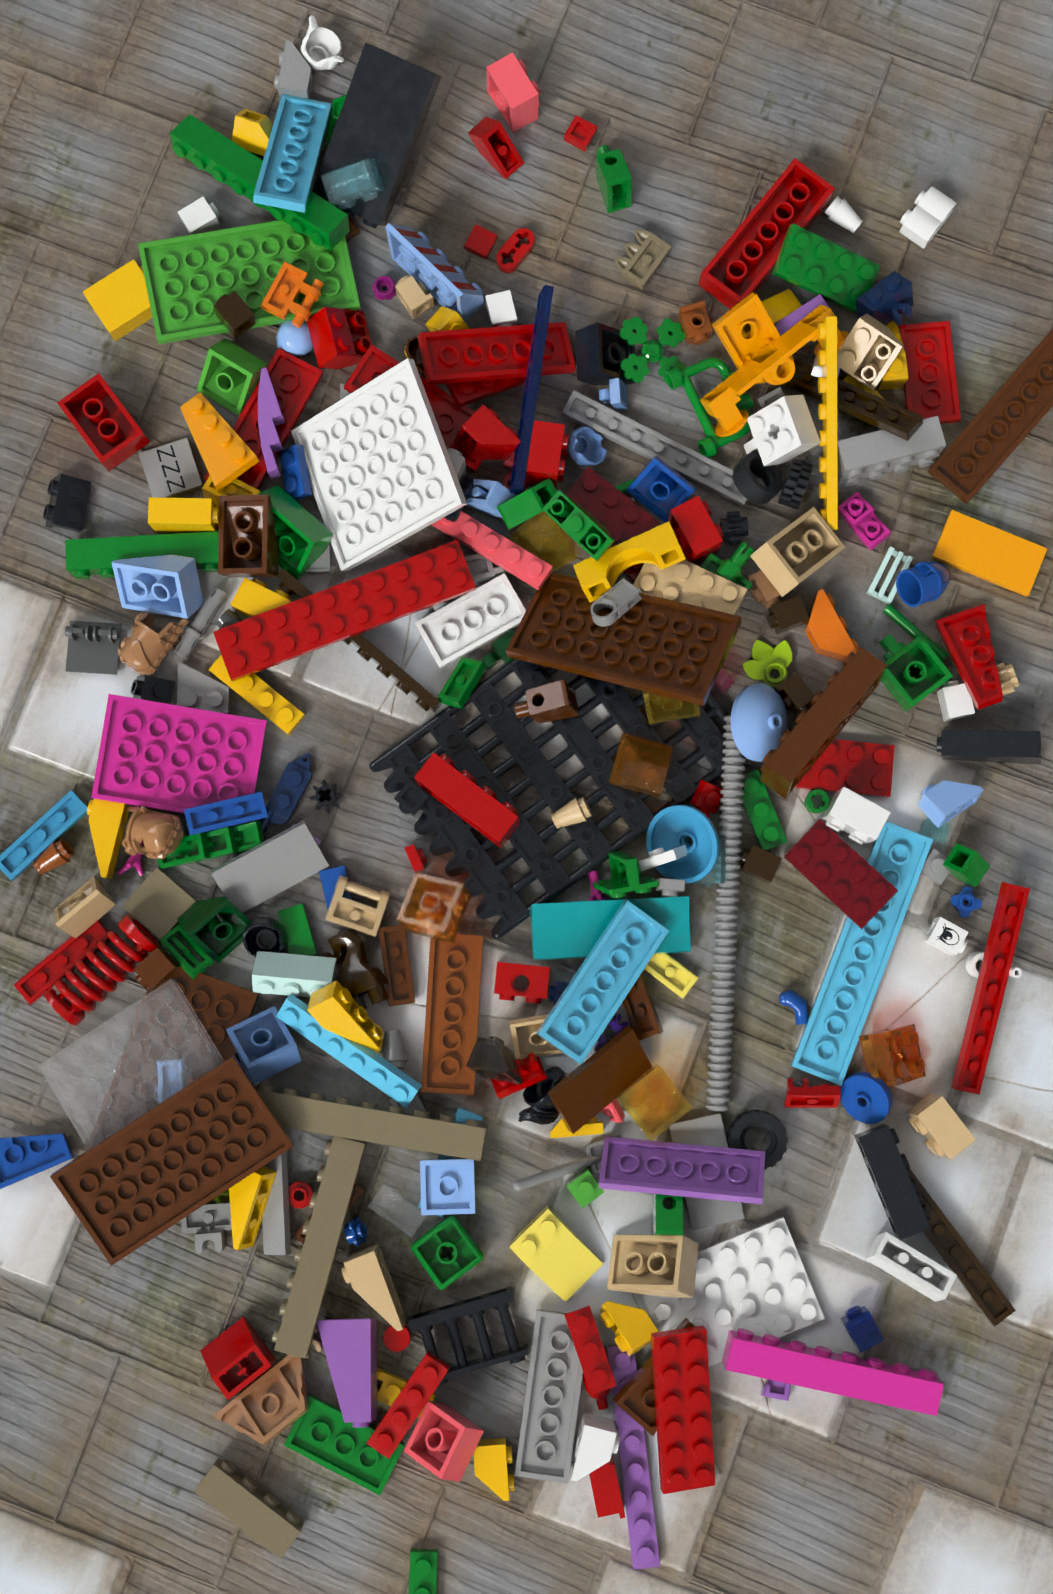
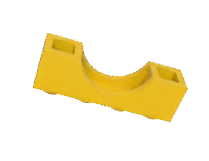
(654, 547)

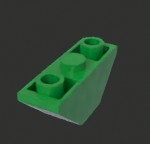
(579, 524)

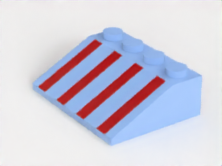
(430, 266)

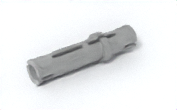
(195, 631)

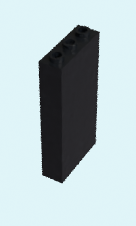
(380, 123)

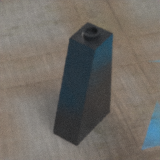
(990, 746)

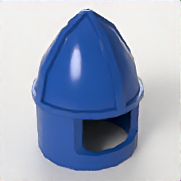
(922, 583)

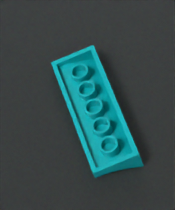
(573, 928)

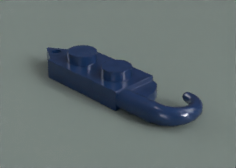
(288, 792)

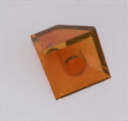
(641, 765)

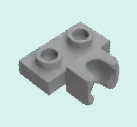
(209, 1224)

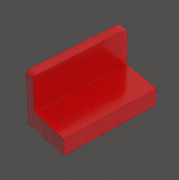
(607, 1490)

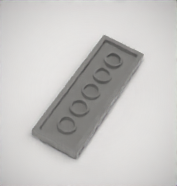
(549, 1401)

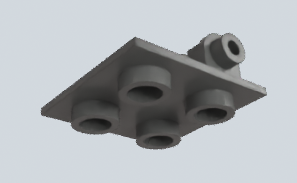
(93, 647)

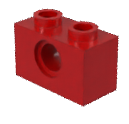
(537, 976)

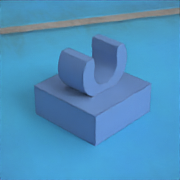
(615, 395)

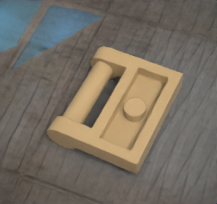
(354, 914)

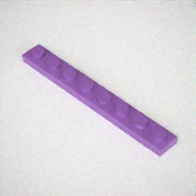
(634, 1469)

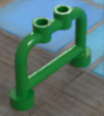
(677, 378)

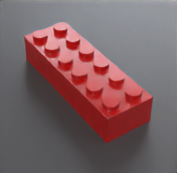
(754, 247)

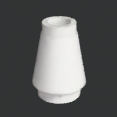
(843, 214)

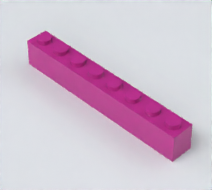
(832, 1372)

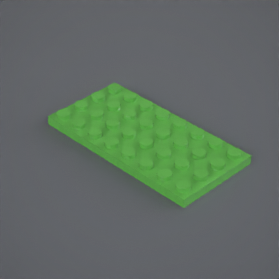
(195, 270)

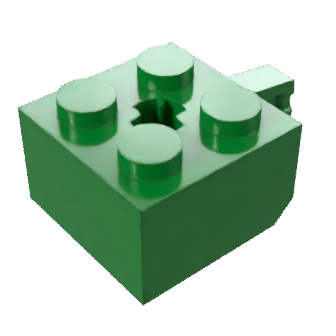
(902, 660)

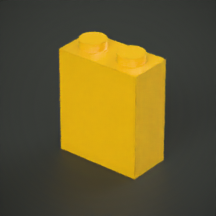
(121, 300)
(182, 515)

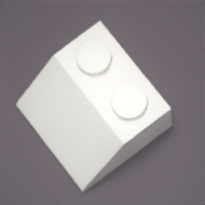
(594, 1445)

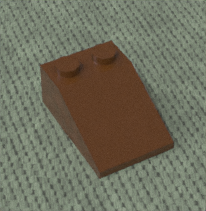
(247, 537)

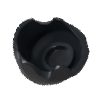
(264, 935)

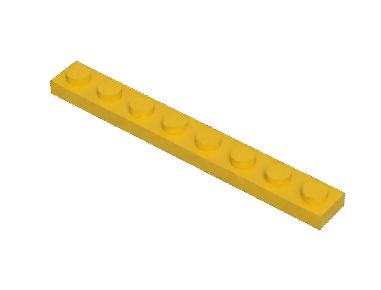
(828, 414)

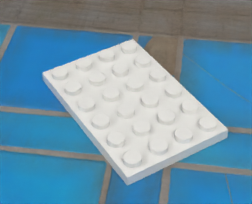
(745, 1284)

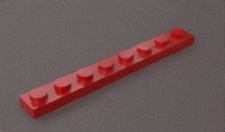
(990, 988)

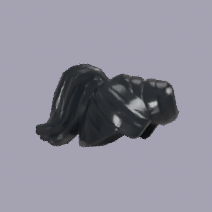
(541, 1106)

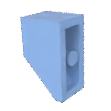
(487, 496)
(947, 800)

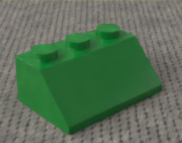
(295, 532)

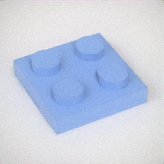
(447, 1186)

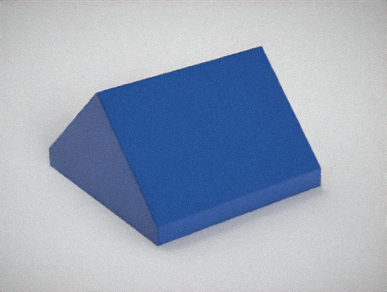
(660, 488)

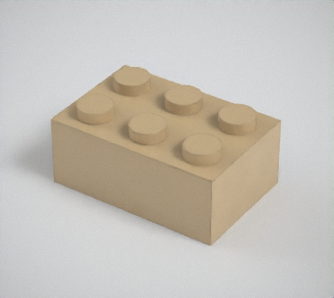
(797, 551)

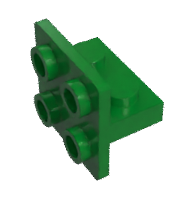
(625, 877)

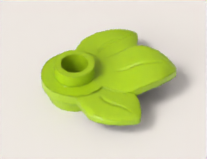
(769, 659)

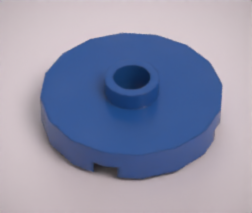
(873, 1090)

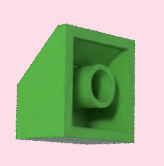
(230, 375)

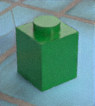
(966, 865)

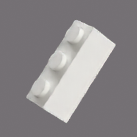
(911, 1267)

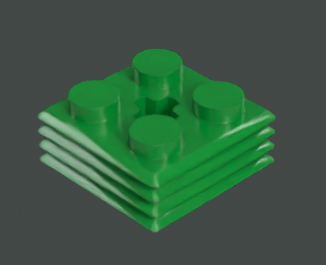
(446, 1269)

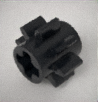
(734, 527)
(325, 788)

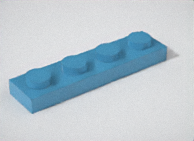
(42, 834)

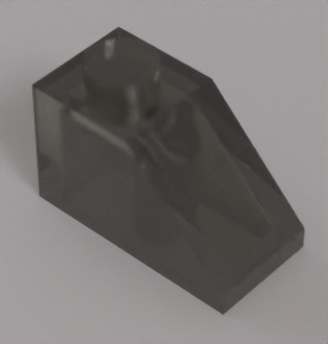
(494, 1061)

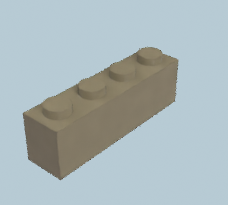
(250, 1507)

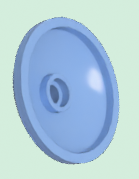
(758, 720)

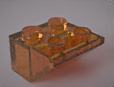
(893, 1055)

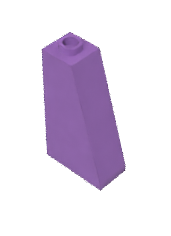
(352, 1361)

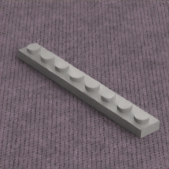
(651, 444)

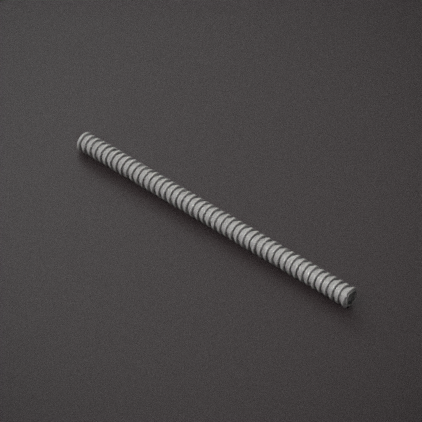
(726, 925)

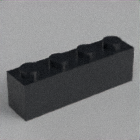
(892, 1181)

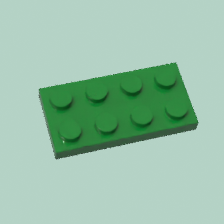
(824, 268)
(340, 1446)

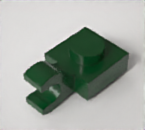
(499, 654)

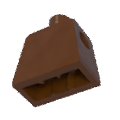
(549, 703)

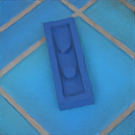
(225, 813)

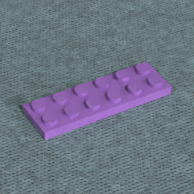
(682, 1170)

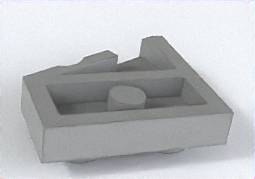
(201, 691)

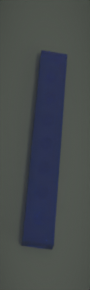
(531, 389)

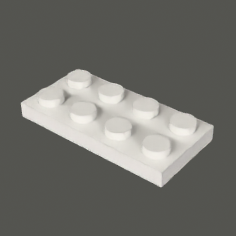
(471, 621)

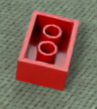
(103, 422)

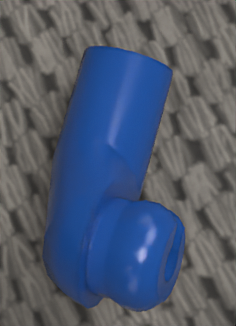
(797, 1003)

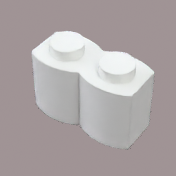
(927, 217)

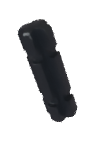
(466, 485)

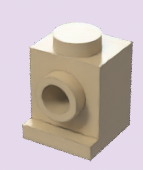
(414, 296)

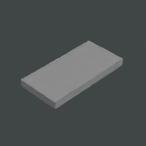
(270, 867)
(707, 1132)

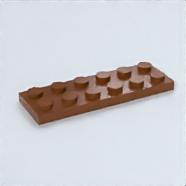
(452, 1014)

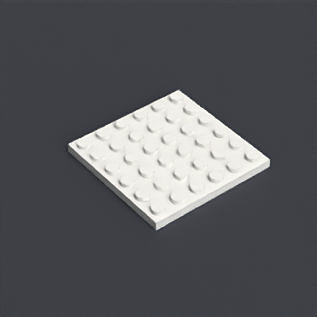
(379, 465)

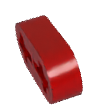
(520, 253)

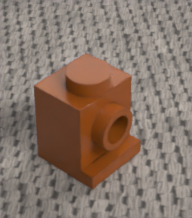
(693, 333)

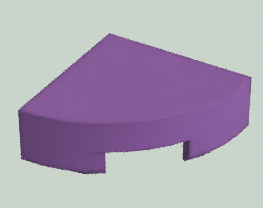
(776, 1390)

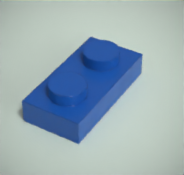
(295, 472)

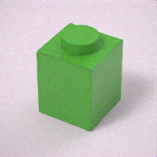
(584, 1187)

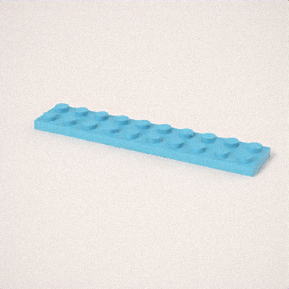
(860, 961)

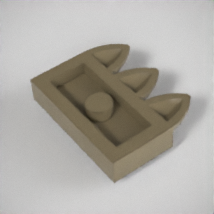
(644, 258)

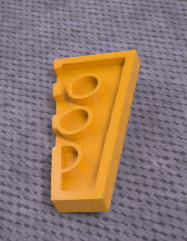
(219, 445)

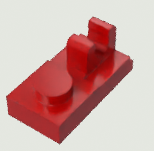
(531, 1072)
(811, 1097)

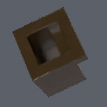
(795, 694)

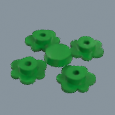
(651, 350)

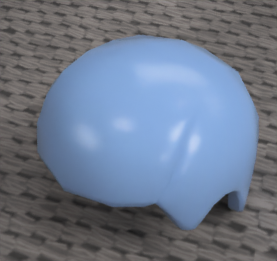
(293, 339)

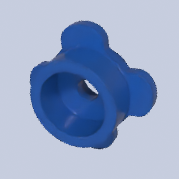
(958, 902)
(355, 1231)

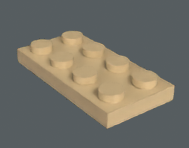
(691, 585)

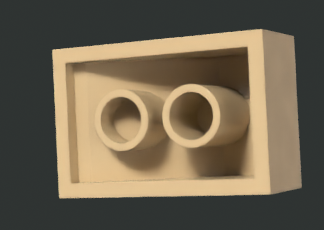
(653, 1265)
(374, 1284)

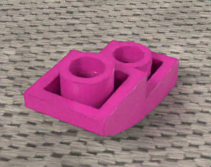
(863, 521)

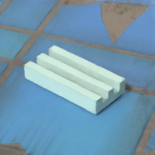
(898, 556)

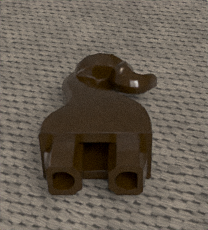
(356, 971)

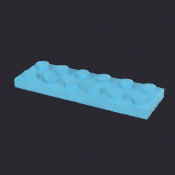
(292, 153)
(602, 982)

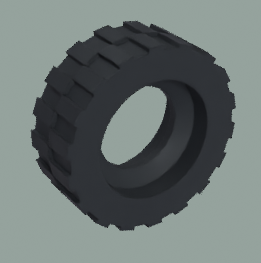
(762, 1119)

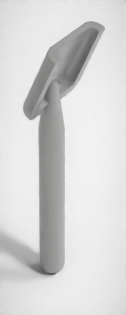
(594, 1159)

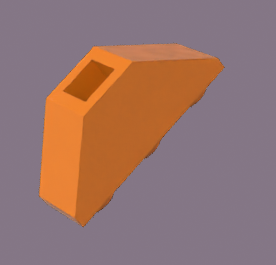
(827, 630)

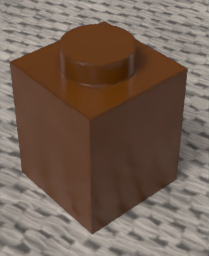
(155, 969)

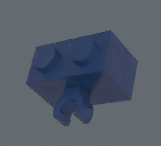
(887, 300)

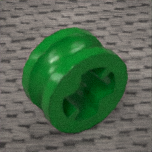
(809, 804)

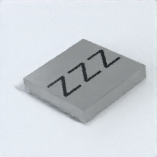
(171, 469)

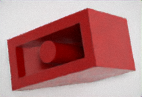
(496, 146)

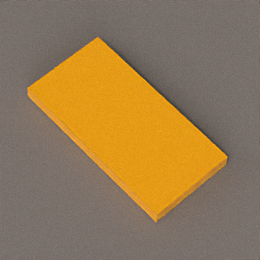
(989, 553)

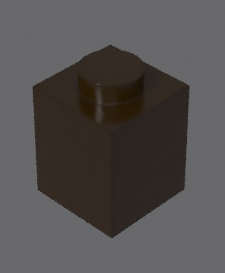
(234, 314)
(787, 615)
(759, 863)

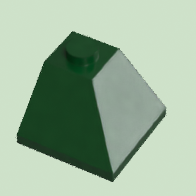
(215, 926)

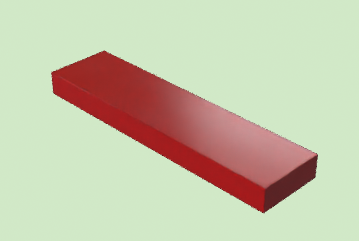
(63, 958)

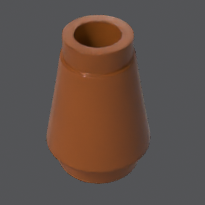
(55, 855)

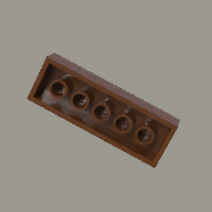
(822, 723)

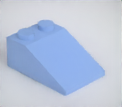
(159, 585)

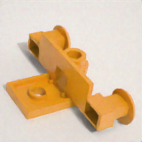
(758, 357)

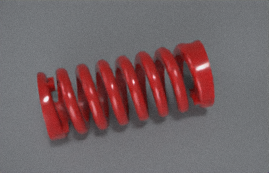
(142, 941)

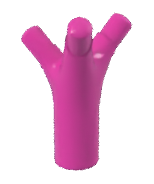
(134, 861)
(594, 876)

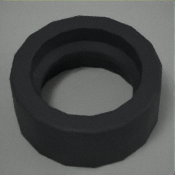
(750, 487)

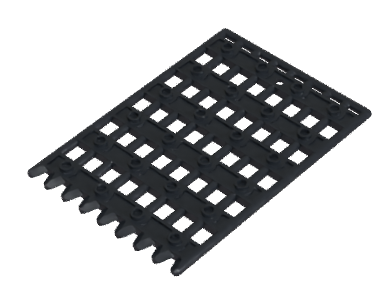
(582, 742)

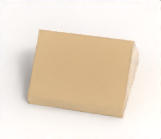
(83, 908)
(527, 1041)

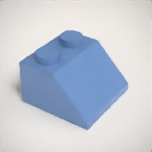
(264, 1045)

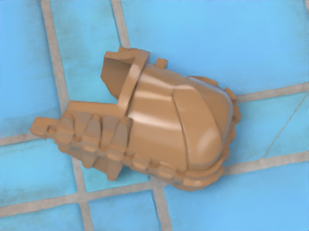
(148, 648)
(157, 830)

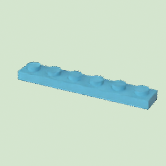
(351, 1054)

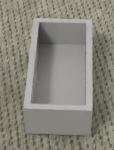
(883, 452)

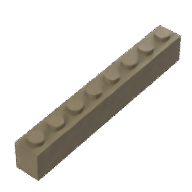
(319, 1248)

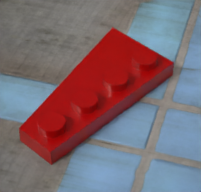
(973, 654)

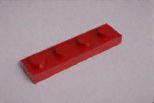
(408, 1404)

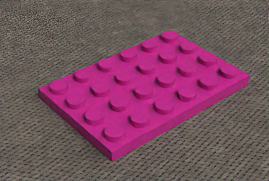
(175, 755)

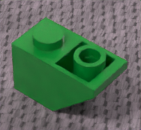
(526, 504)

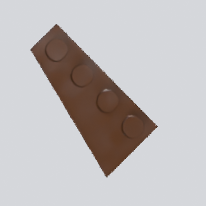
(638, 1394)

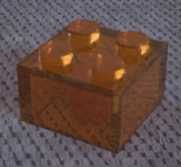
(434, 907)

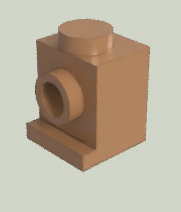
(763, 590)

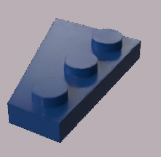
(31, 1155)

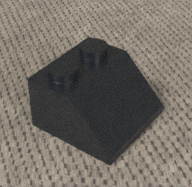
(600, 354)

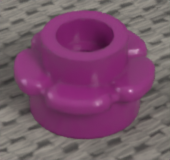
(384, 281)

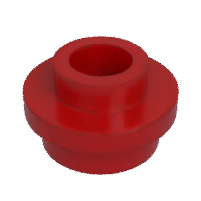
(306, 1189)

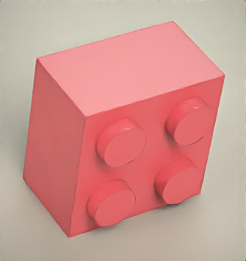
(513, 91)
(443, 1441)

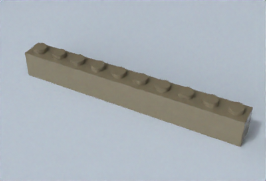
(375, 1124)

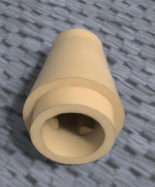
(572, 813)

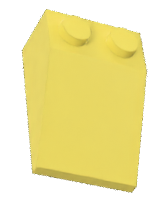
(555, 1253)

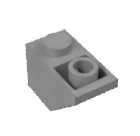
(295, 73)

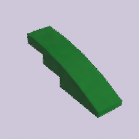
(214, 845)

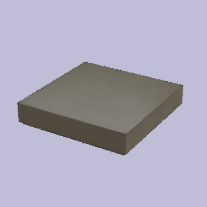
(158, 903)

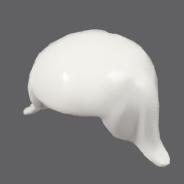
(321, 47)

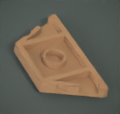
(269, 1402)

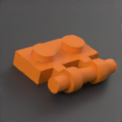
(284, 291)

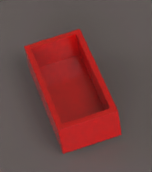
(467, 800)

